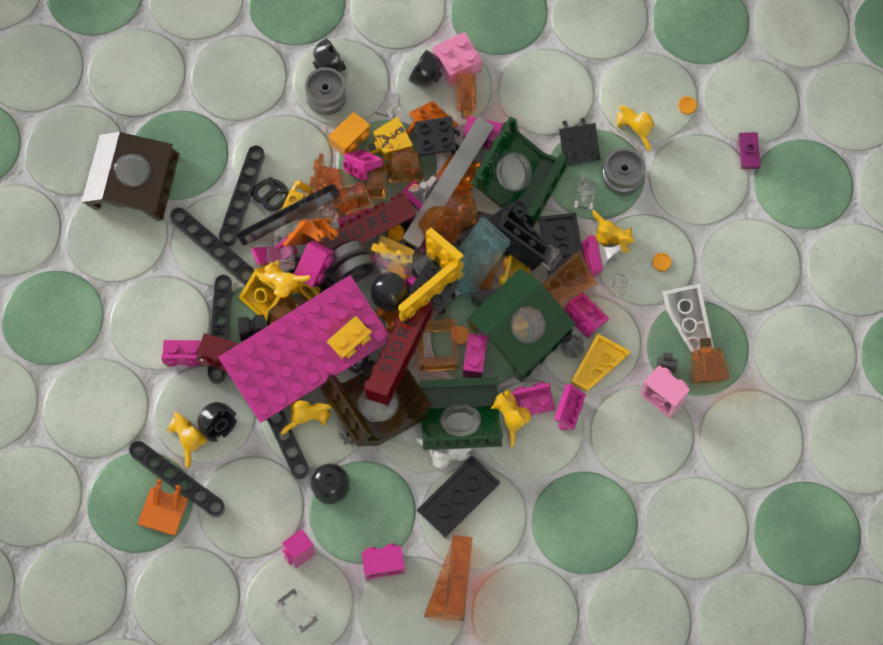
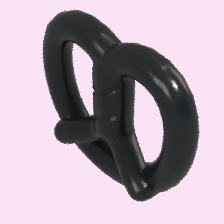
(271, 193)

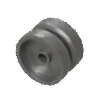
(325, 91)
(623, 171)
(353, 261)

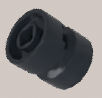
(249, 327)

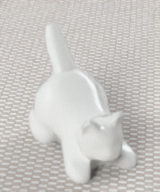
(442, 457)

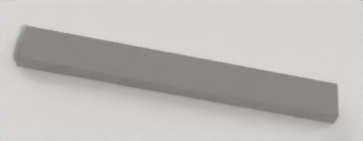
(451, 177)

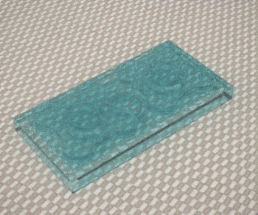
(481, 253)

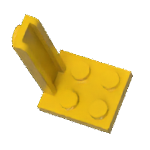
(450, 261)

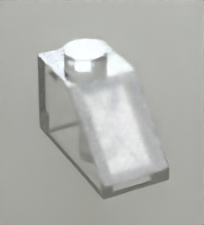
(585, 194)

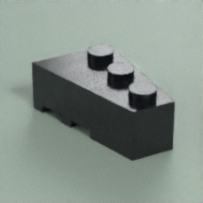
(525, 243)

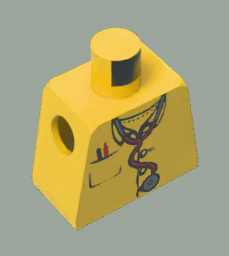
(390, 139)

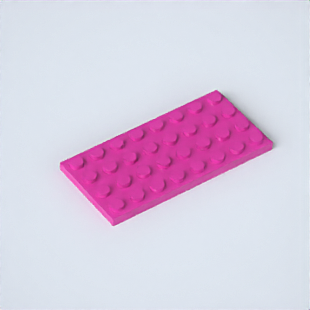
(293, 354)

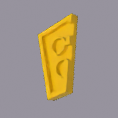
(598, 362)

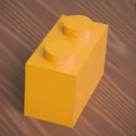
(349, 134)

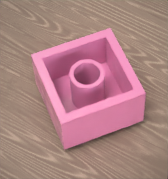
(457, 57)
(665, 391)

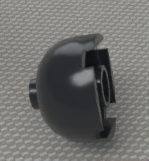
(327, 56)
(426, 70)
(389, 291)
(216, 420)
(330, 483)

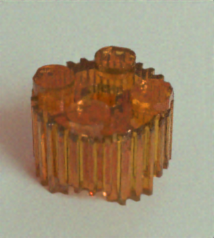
(444, 221)

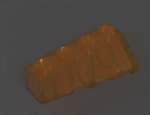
(570, 279)
(450, 591)

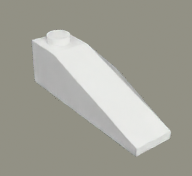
(688, 314)

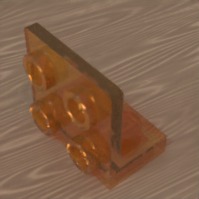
(324, 175)

